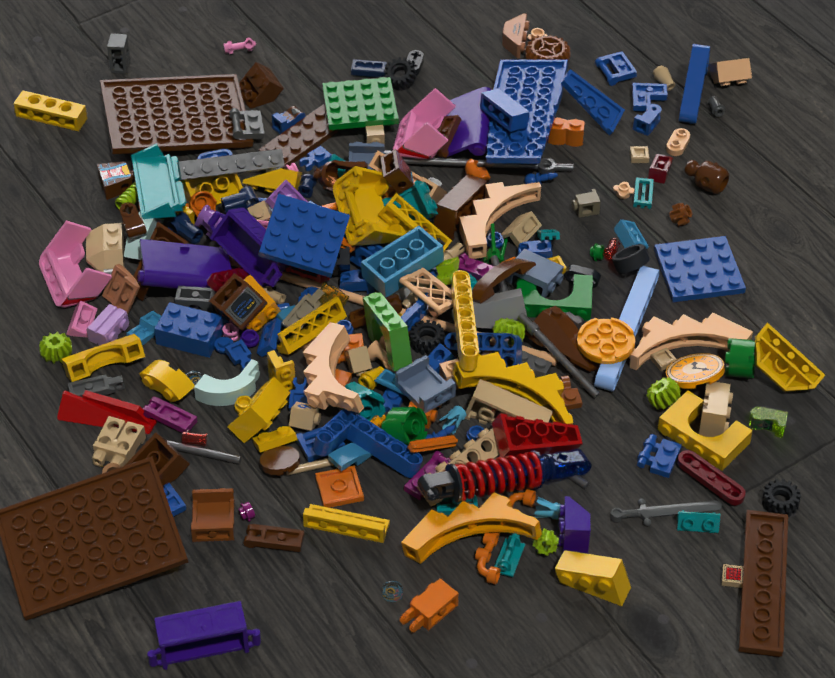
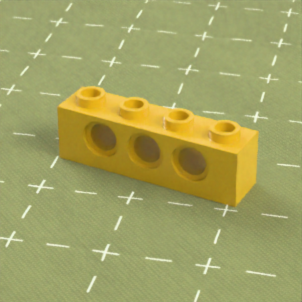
(50, 110)

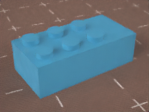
(400, 258)

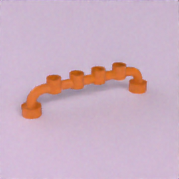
(491, 539)

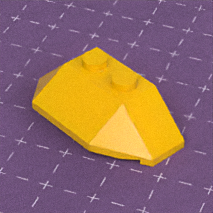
(783, 362)

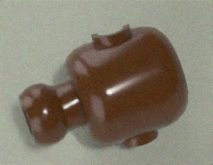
(708, 176)

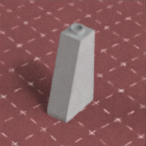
(500, 305)

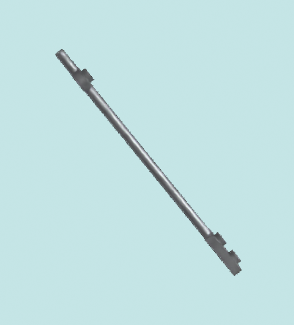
(545, 166)

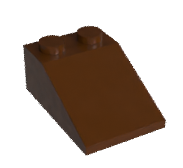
(166, 458)

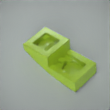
(446, 270)

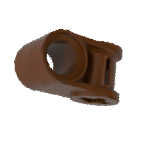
(132, 221)

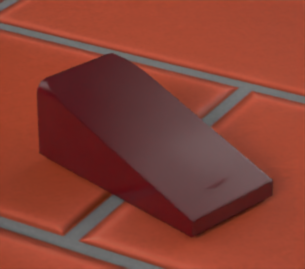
(660, 168)

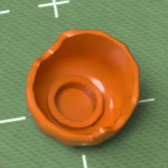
(472, 169)
(201, 199)

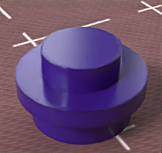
(250, 337)

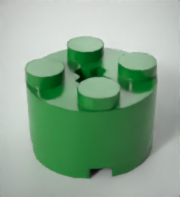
(740, 358)
(406, 424)

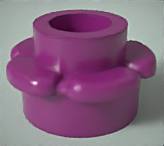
(246, 511)

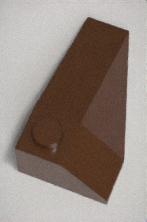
(563, 334)

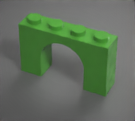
(385, 322)

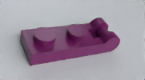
(473, 267)
(169, 415)
(411, 486)

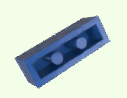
(504, 109)

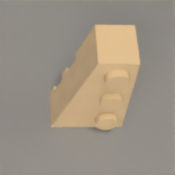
(715, 409)

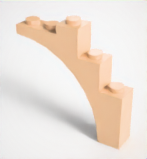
(486, 211)
(685, 333)
(320, 374)

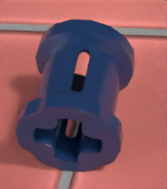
(307, 185)

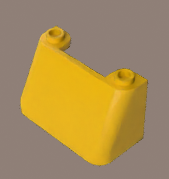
(360, 196)

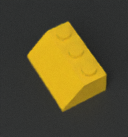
(218, 186)

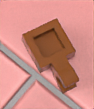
(571, 396)

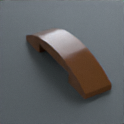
(484, 287)

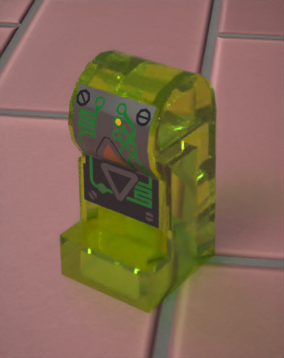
(769, 420)

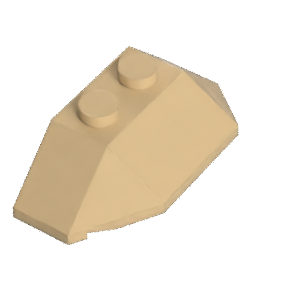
(105, 246)

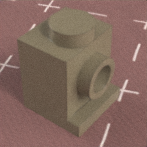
(586, 204)

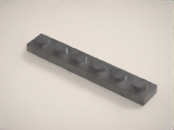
(230, 164)

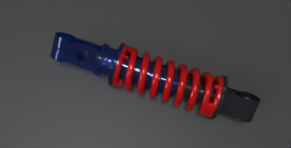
(502, 474)

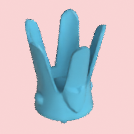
(456, 414)
(547, 510)

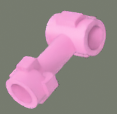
(248, 44)

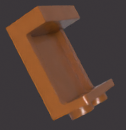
(213, 515)

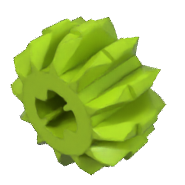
(509, 326)
(55, 347)
(663, 393)

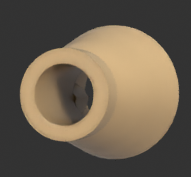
(662, 75)

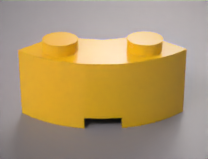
(166, 380)

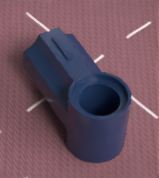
(243, 199)
(182, 225)

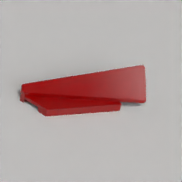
(96, 408)

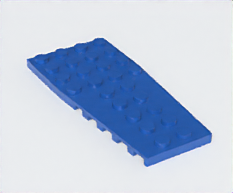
(537, 89)

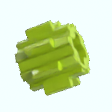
(546, 543)

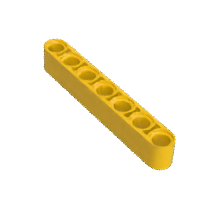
(464, 321)

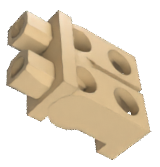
(119, 443)

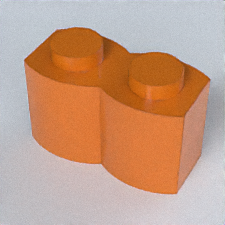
(567, 132)

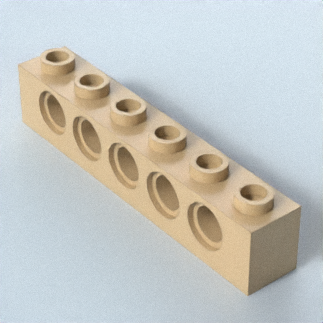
(474, 451)

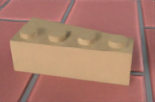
(491, 400)

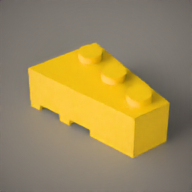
(260, 410)

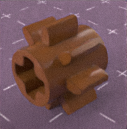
(680, 214)

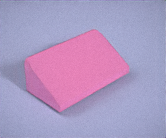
(81, 320)

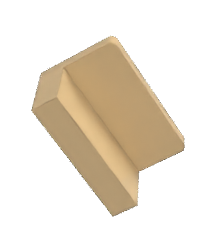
(522, 228)

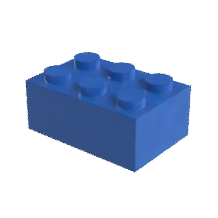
(189, 329)

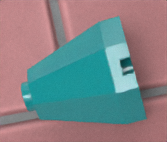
(370, 399)

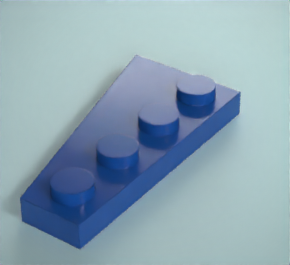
(598, 105)

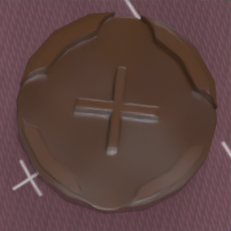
(280, 460)

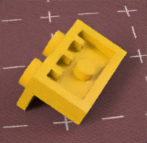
(282, 371)

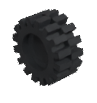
(400, 82)
(426, 329)
(784, 489)

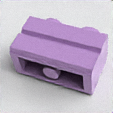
(108, 325)

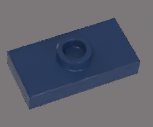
(368, 68)

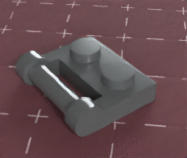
(252, 122)

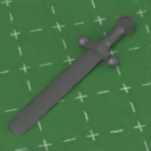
(646, 512)

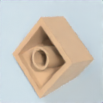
(730, 71)

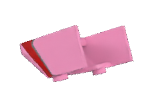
(418, 129)
(62, 271)

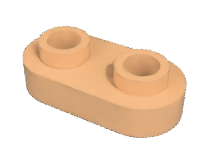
(678, 142)

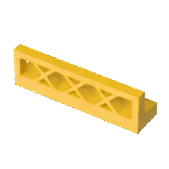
(396, 215)
(315, 327)
(345, 523)

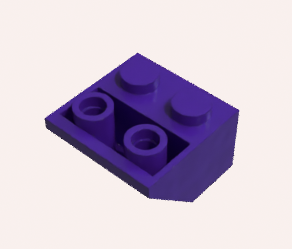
(574, 527)

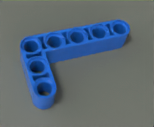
(694, 83)
(369, 437)

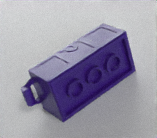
(242, 238)
(202, 634)

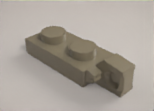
(303, 308)

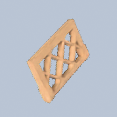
(432, 280)

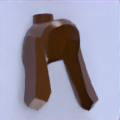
(328, 173)

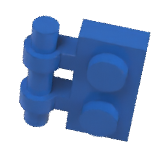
(665, 456)

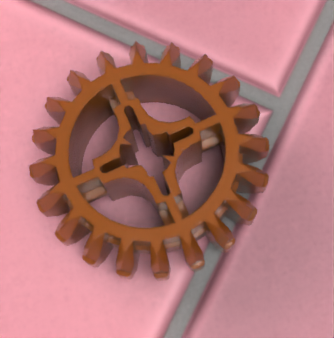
(547, 49)

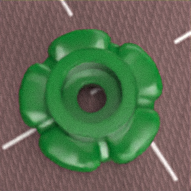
(597, 252)

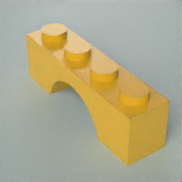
(85, 362)

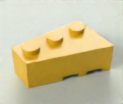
(594, 575)

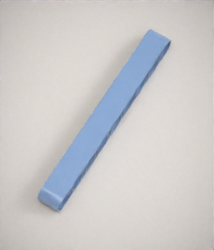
(632, 315)

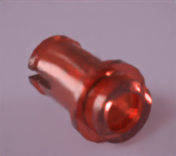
(611, 249)
(194, 438)

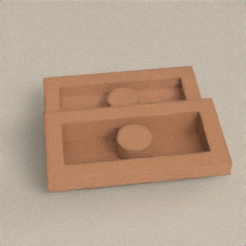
(121, 288)

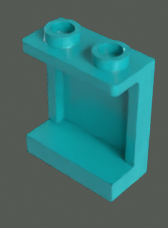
(419, 198)

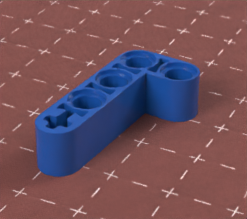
(500, 346)

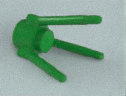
(495, 251)

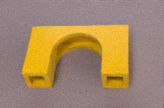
(716, 450)

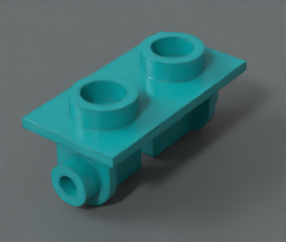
(698, 521)
(510, 555)

